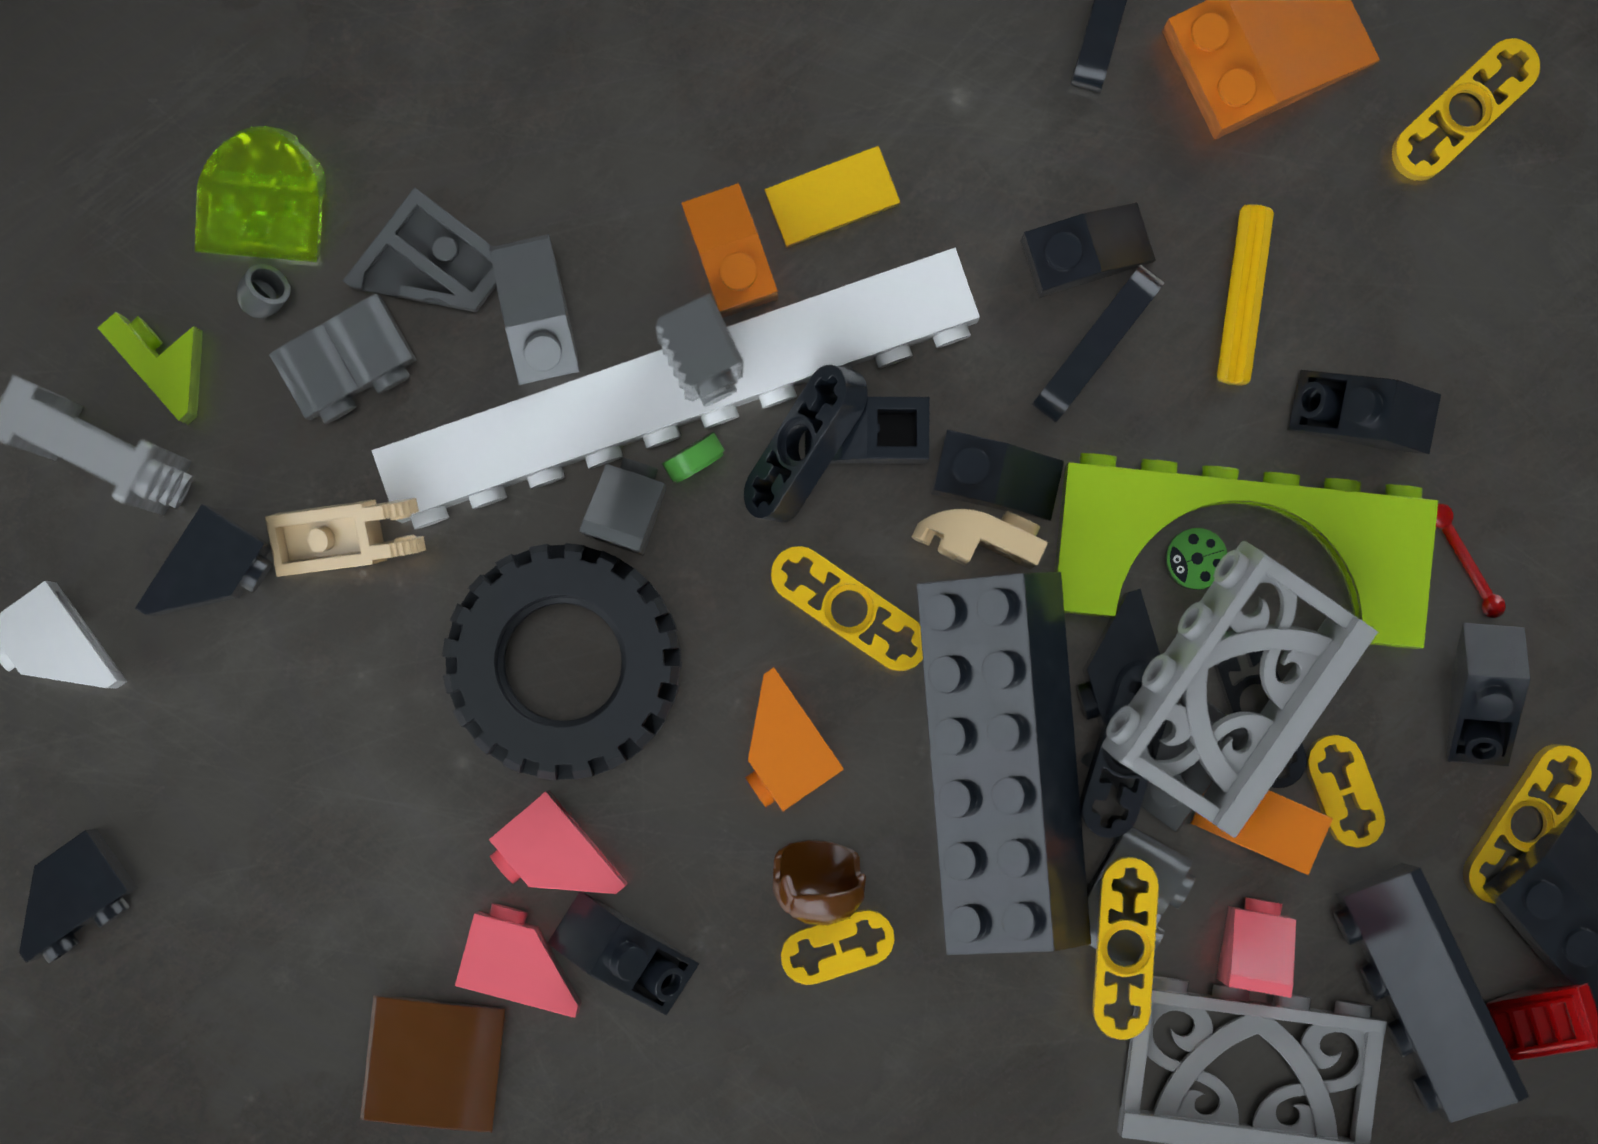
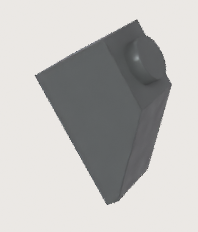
(534, 309)
(624, 506)

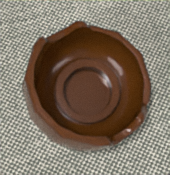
(818, 881)

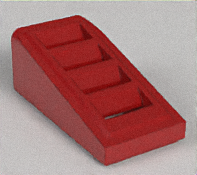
(1538, 1024)

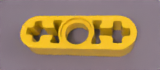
(1509, 91)
(803, 595)
(1539, 777)
(1137, 995)

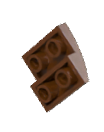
(432, 1064)

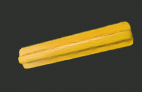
(1245, 294)

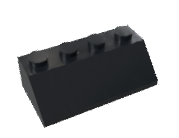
(1554, 900)
(1429, 994)

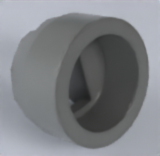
(262, 291)

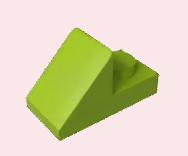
(171, 375)

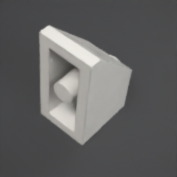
(52, 641)

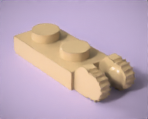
(338, 536)

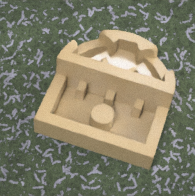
(965, 529)

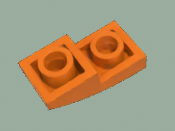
(1279, 831)

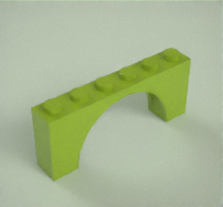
(1374, 538)

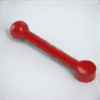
(1492, 604)

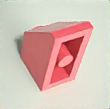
(552, 851)
(1258, 948)
(515, 963)

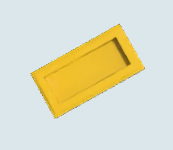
(832, 196)

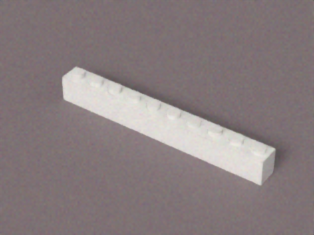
(644, 401)

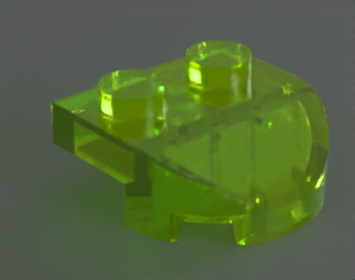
(260, 198)

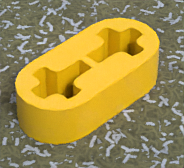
(1358, 785)
(842, 961)

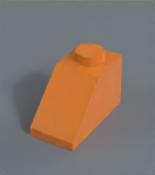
(730, 250)
(786, 748)

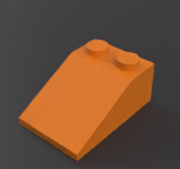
(1264, 54)

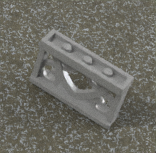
(50, 427)
(1295, 704)
(1175, 1114)

